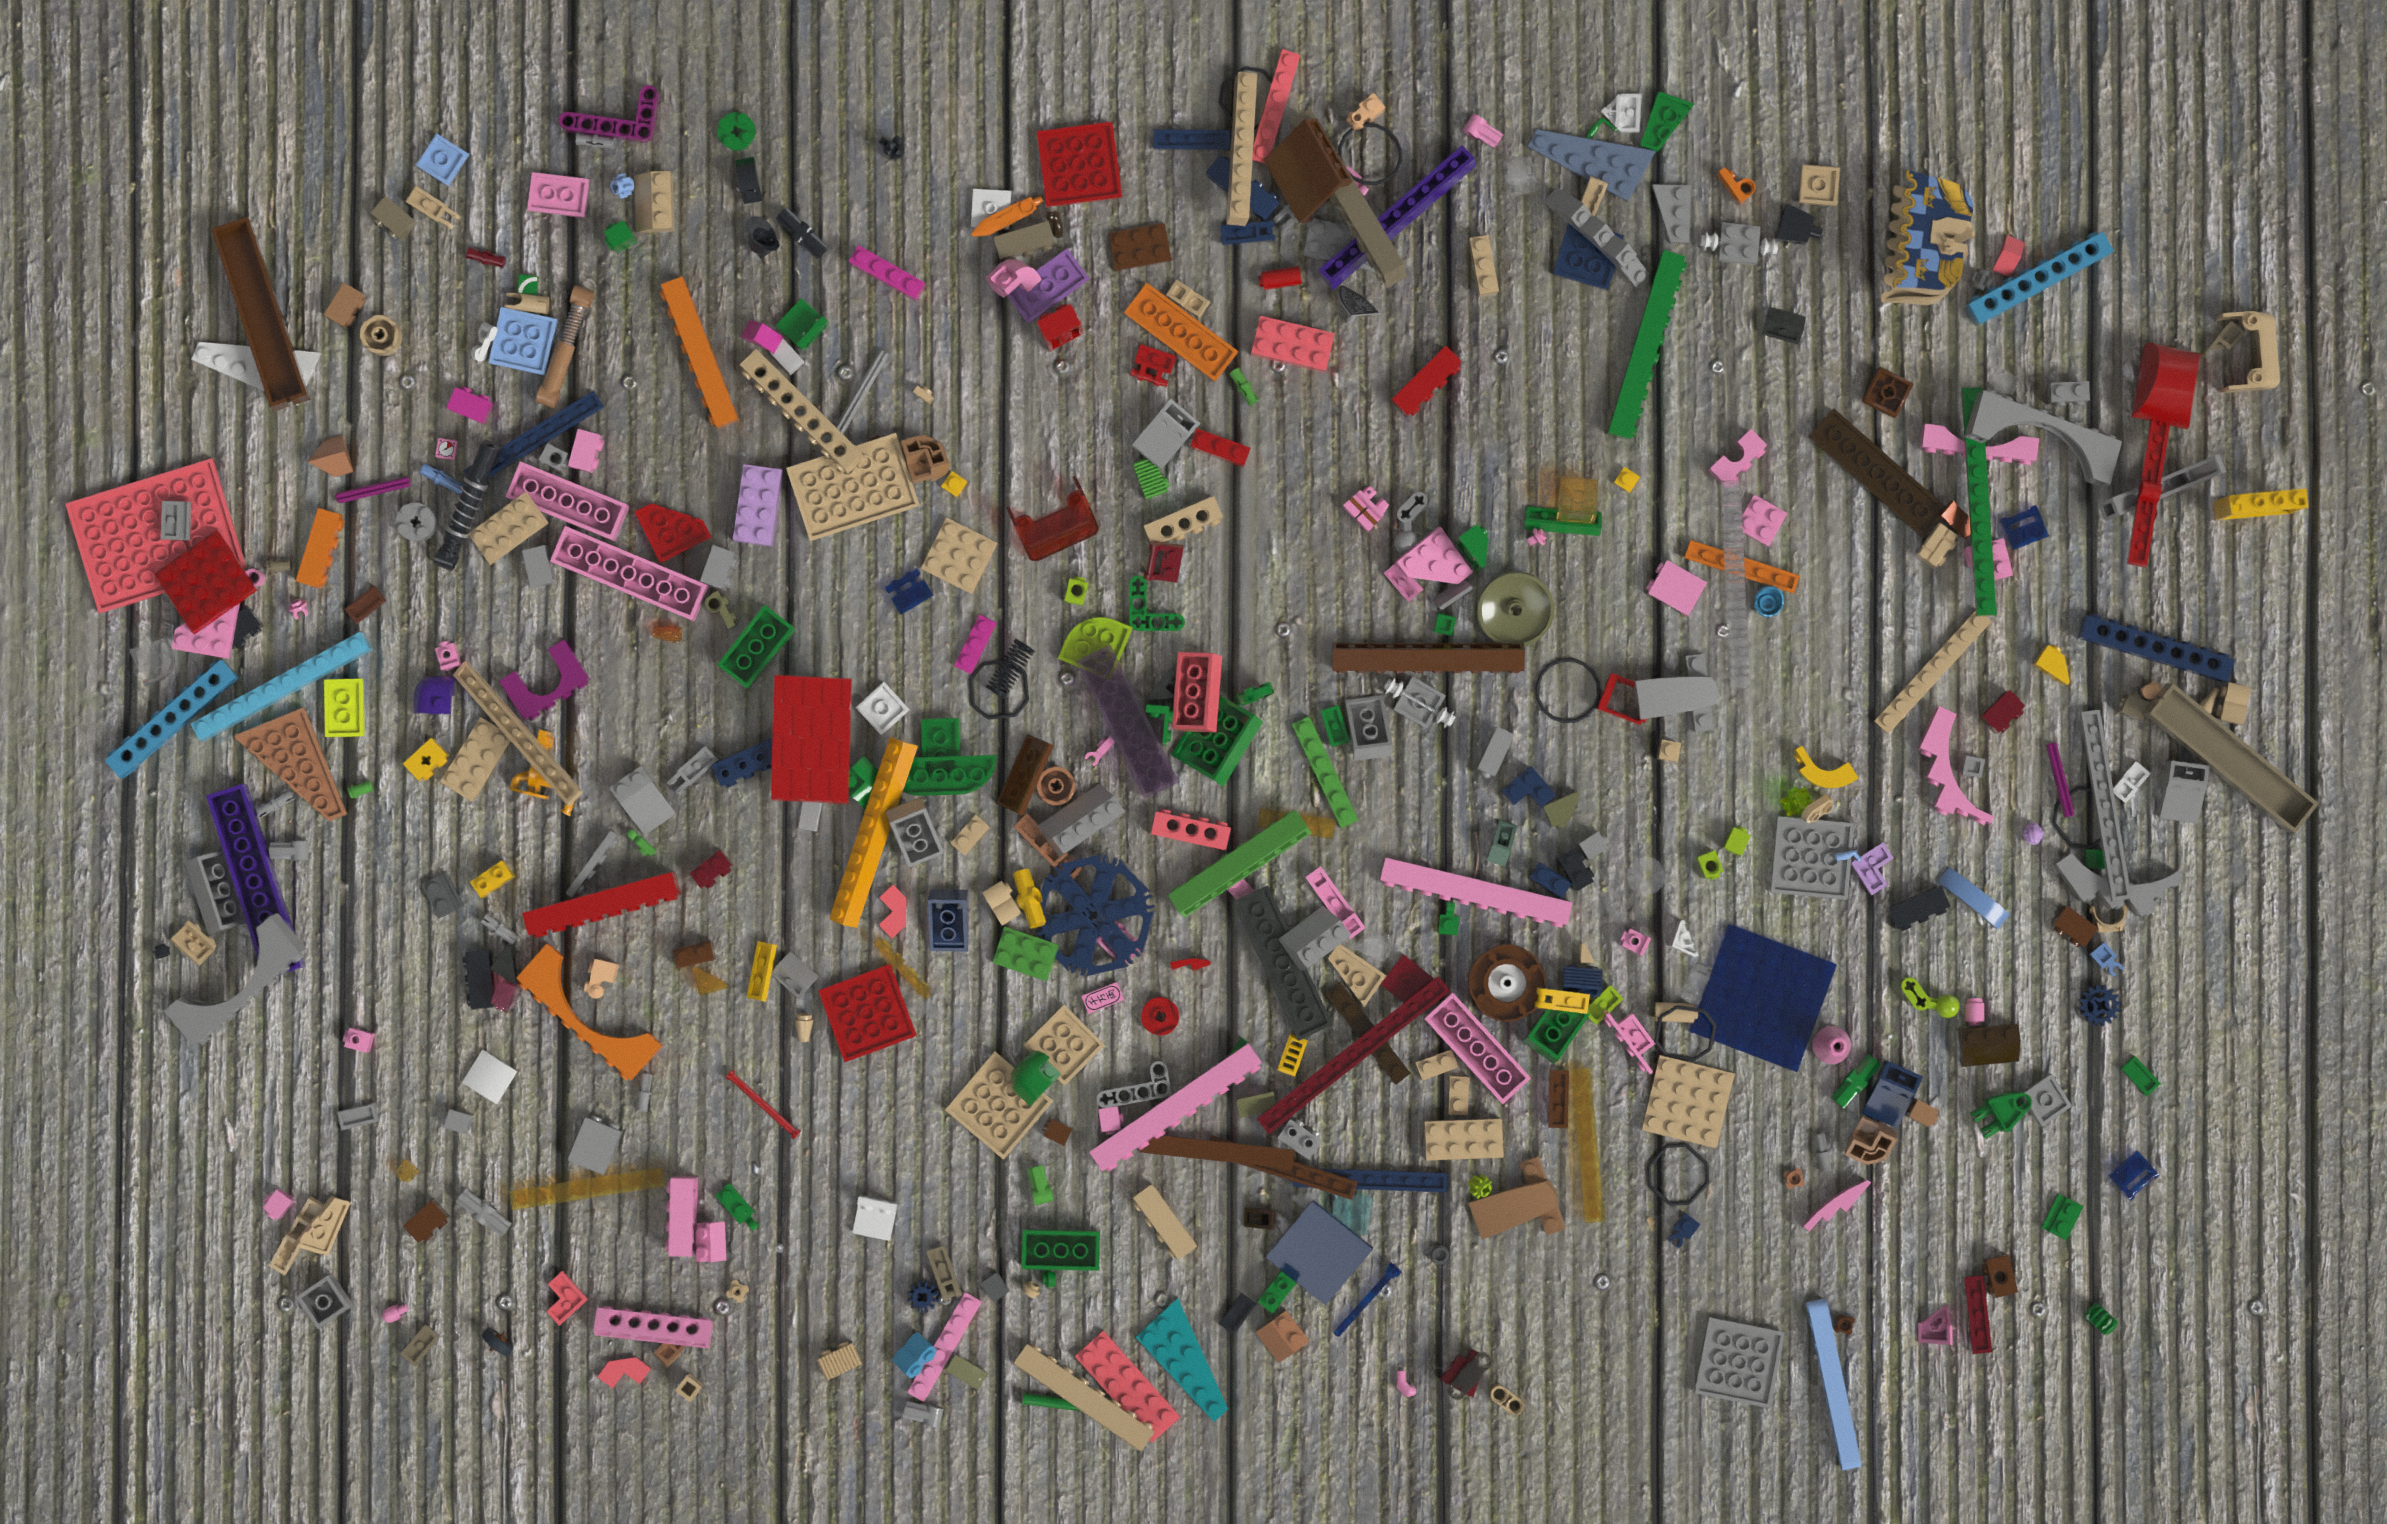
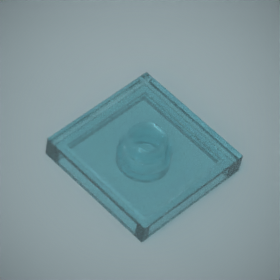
(1354, 1212)

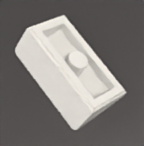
(810, 816)

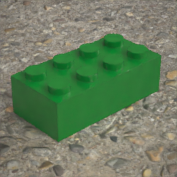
(756, 647)
(1061, 1249)

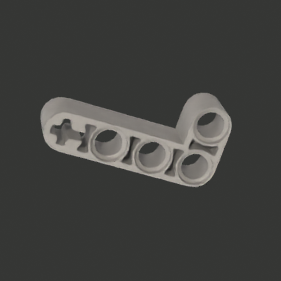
(1133, 1089)

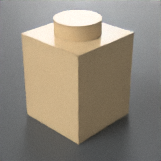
(1668, 751)
(689, 1387)

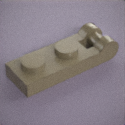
(944, 1272)

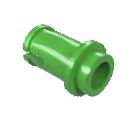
(360, 789)

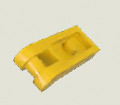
(1563, 1000)

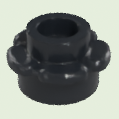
(161, 951)

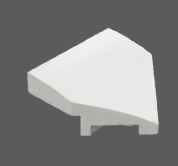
(1625, 112)

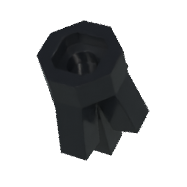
(892, 149)

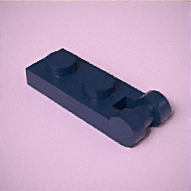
(1247, 234)

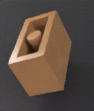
(345, 305)
(1922, 1113)

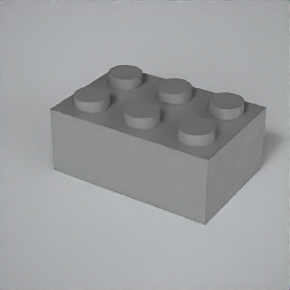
(914, 832)

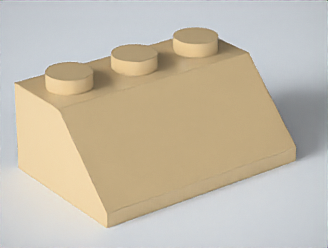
(654, 202)

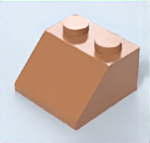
(1282, 1336)

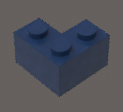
(1528, 783)

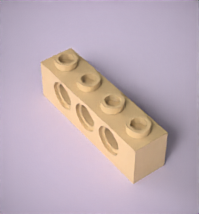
(1208, 506)

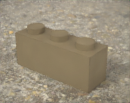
(1025, 241)

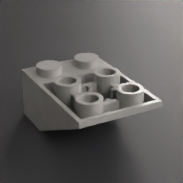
(1165, 434)
(2183, 791)

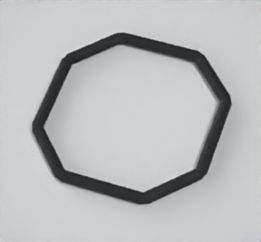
(1231, 78)
(1003, 715)
(2061, 832)
(1688, 1009)
(1697, 1155)

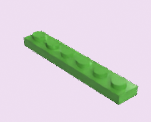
(1325, 772)

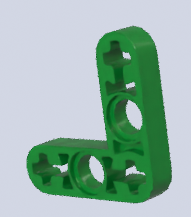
(1142, 612)

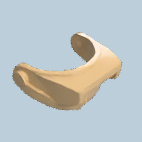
(2117, 926)

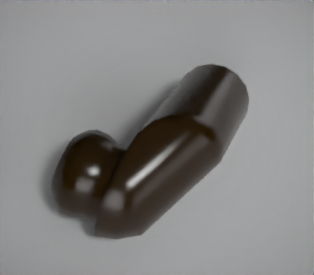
(1057, 223)

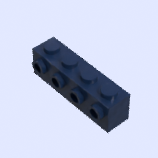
(744, 764)

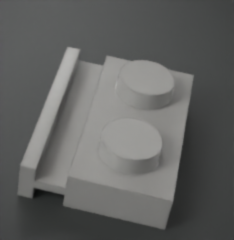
(176, 520)

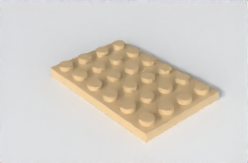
(870, 491)

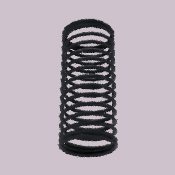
(1022, 646)

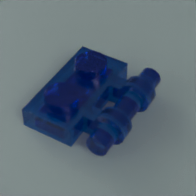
(912, 596)

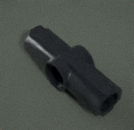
(802, 233)

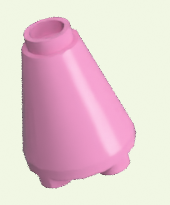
(1824, 1045)

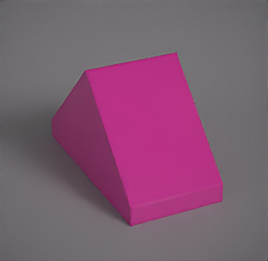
(762, 336)

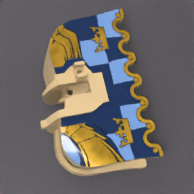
(1928, 241)

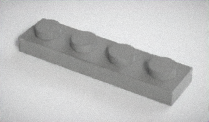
(589, 870)

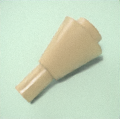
(2208, 702)

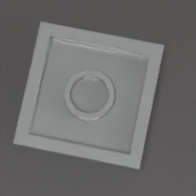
(2047, 1100)

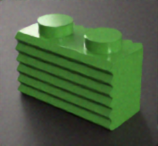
(1150, 479)

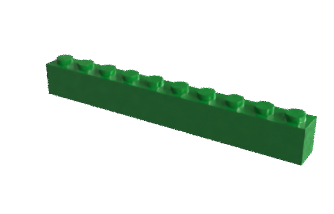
(1646, 345)

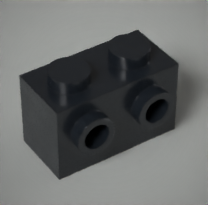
(1575, 869)

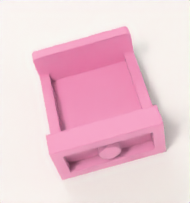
(1676, 587)

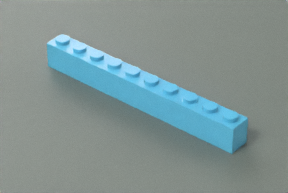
(281, 686)

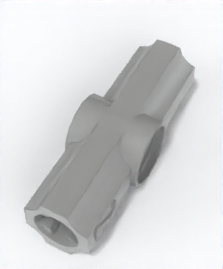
(483, 1212)

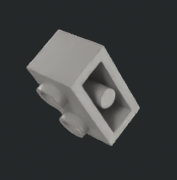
(2068, 393)
(538, 566)
(1299, 1138)

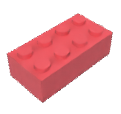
(1292, 344)
(1197, 692)

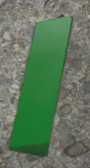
(1546, 520)

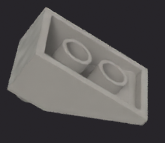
(1368, 728)
(642, 800)

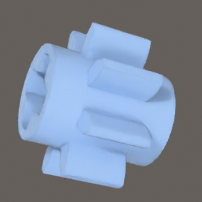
(622, 185)

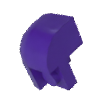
(434, 695)

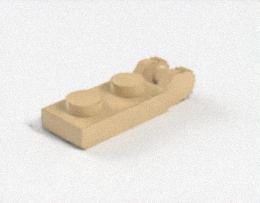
(430, 206)

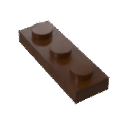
(1558, 1098)

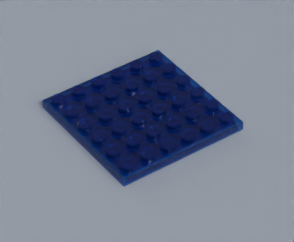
(1763, 997)

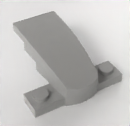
(1680, 695)

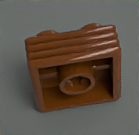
(1898, 388)

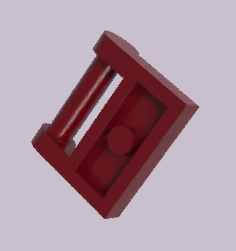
(1169, 563)

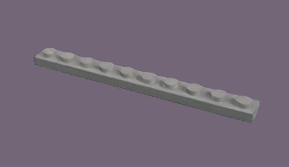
(2105, 805)

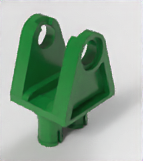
(2003, 1111)

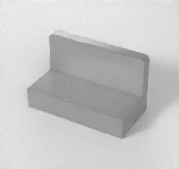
(794, 975)

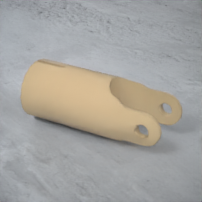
(530, 303)

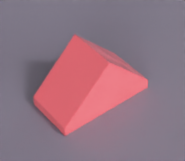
(2008, 256)

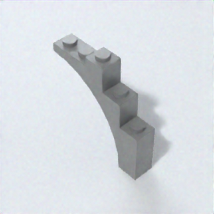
(1599, 234)
(2170, 484)
(2086, 883)

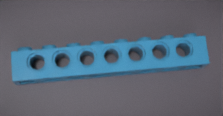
(2101, 249)
(227, 677)

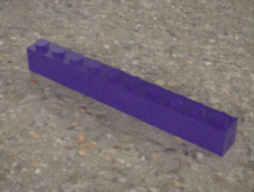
(1402, 213)

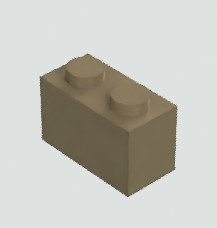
(394, 218)

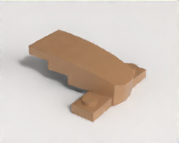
(1520, 1204)

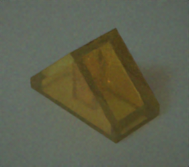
(707, 983)

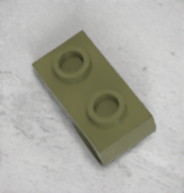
(728, 616)

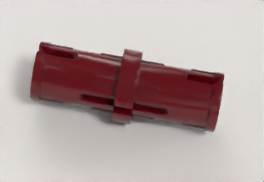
(485, 257)

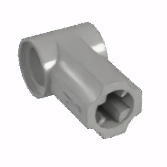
(295, 850)
(928, 1414)

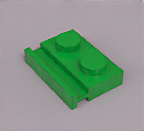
(2061, 1217)

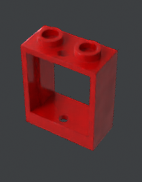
(1606, 694)

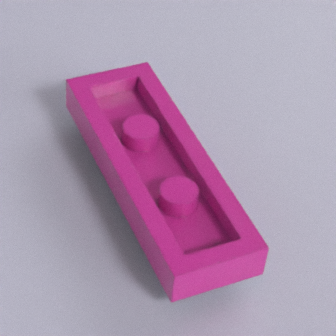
(975, 644)

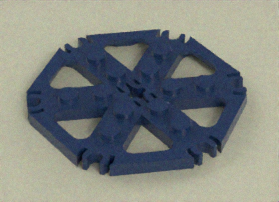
(1098, 898)

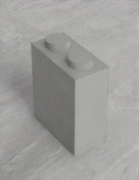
(1494, 753)
(595, 1144)

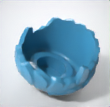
(1768, 601)

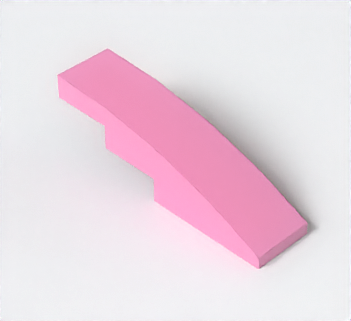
(1841, 1200)

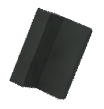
(1784, 325)

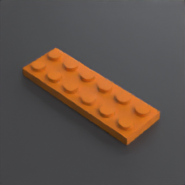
(1180, 332)

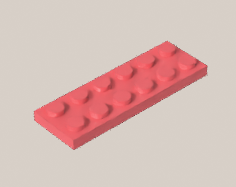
(1126, 1383)

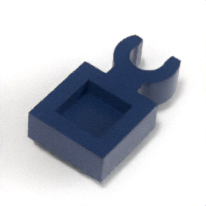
(1685, 1227)

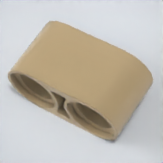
(1505, 1400)

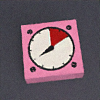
(446, 449)

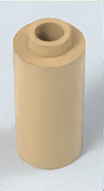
(1677, 1015)

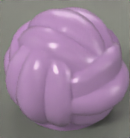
(2032, 833)

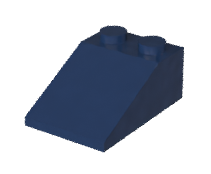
(948, 920)

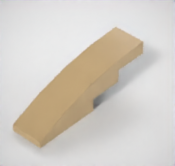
(287, 1252)

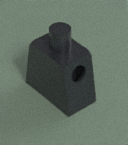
(1796, 226)

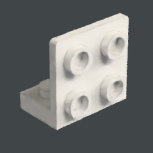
(874, 1217)

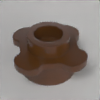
(1845, 1329)

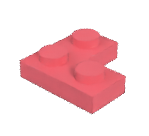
(570, 1295)

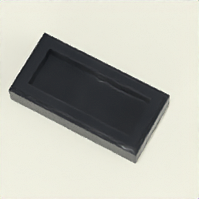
(1237, 1313)

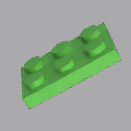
(1025, 953)

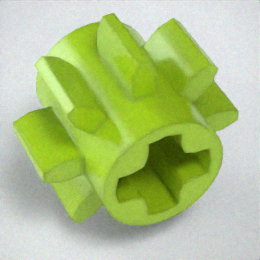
(1479, 1186)

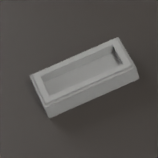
(358, 1116)

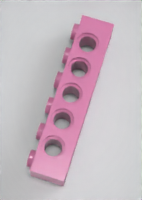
(642, 1332)

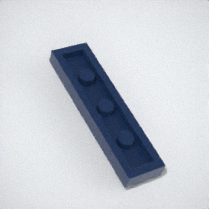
(1191, 140)

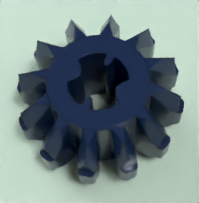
(923, 1303)

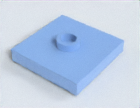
(442, 159)

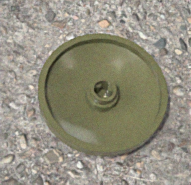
(1516, 608)

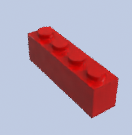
(1426, 381)

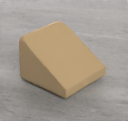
(1584, 954)

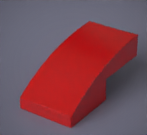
(1195, 963)

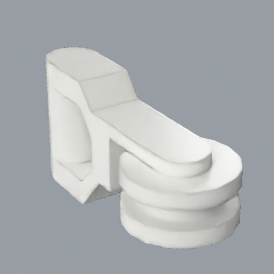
(480, 352)

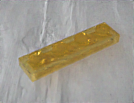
(1318, 826)
(898, 962)

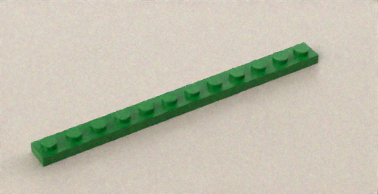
(1979, 514)

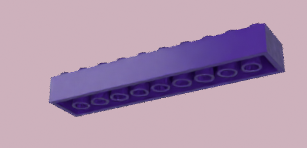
(248, 860)

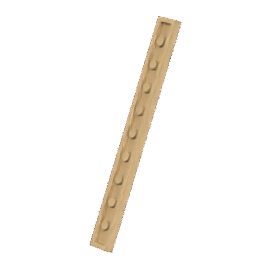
(518, 733)

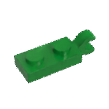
(737, 1206)

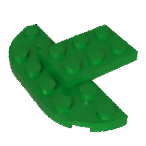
(942, 767)

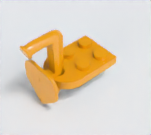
(534, 778)

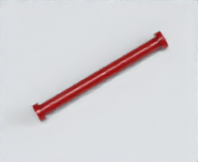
(763, 1104)

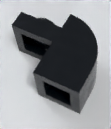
(748, 180)

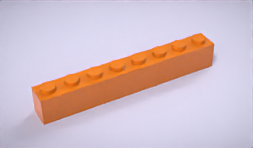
(699, 352)

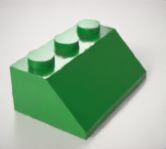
(1474, 546)

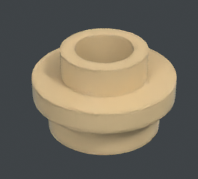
(1031, 1289)

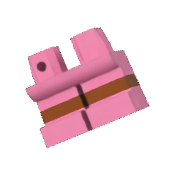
(1372, 514)

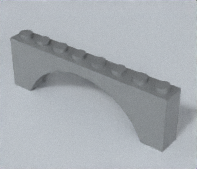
(2094, 450)
(276, 951)

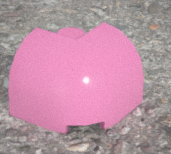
(1010, 274)

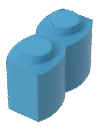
(914, 1355)

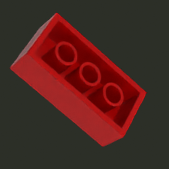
(1059, 326)

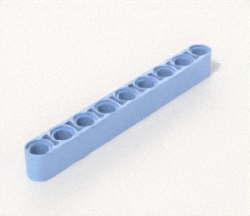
(1833, 1384)

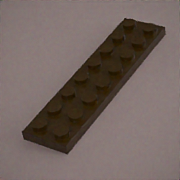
(1877, 473)

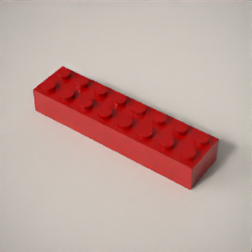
(606, 902)

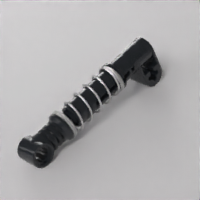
(476, 482)

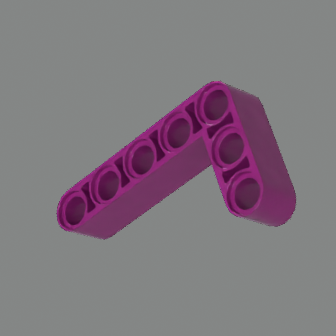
(617, 124)

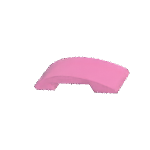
(1334, 901)

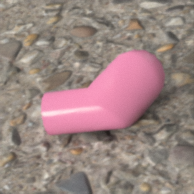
(1402, 1385)

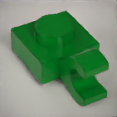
(1449, 923)

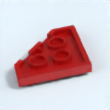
(671, 531)

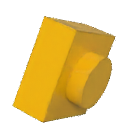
(1626, 479)
(954, 484)

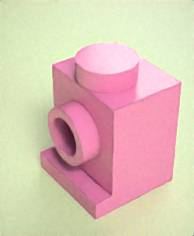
(448, 663)
(1640, 947)

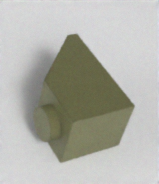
(1561, 810)

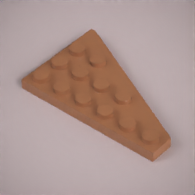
(295, 756)

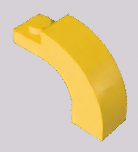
(1824, 779)

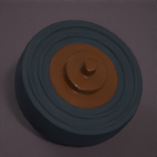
(497, 1341)

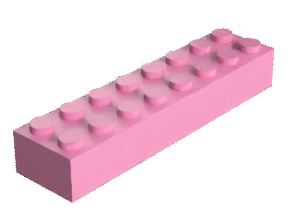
(629, 573)

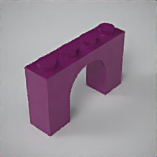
(572, 677)

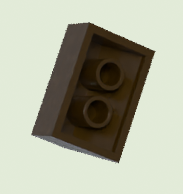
(1989, 1044)

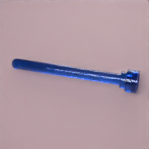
(1391, 1272)

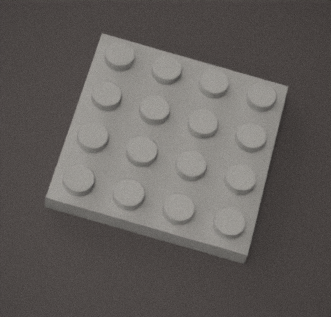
(1806, 858)
(1739, 1362)

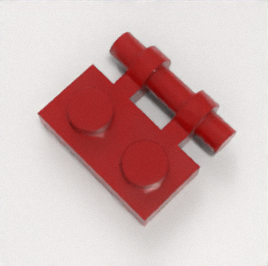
(1156, 360)

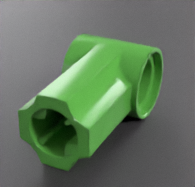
(1040, 1189)

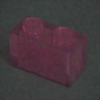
(506, 996)

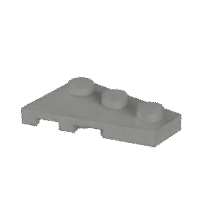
(1675, 210)

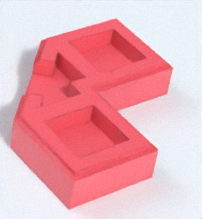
(897, 918)
(631, 1366)

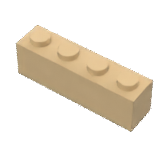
(1165, 1222)

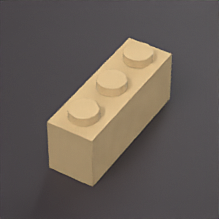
(1483, 266)

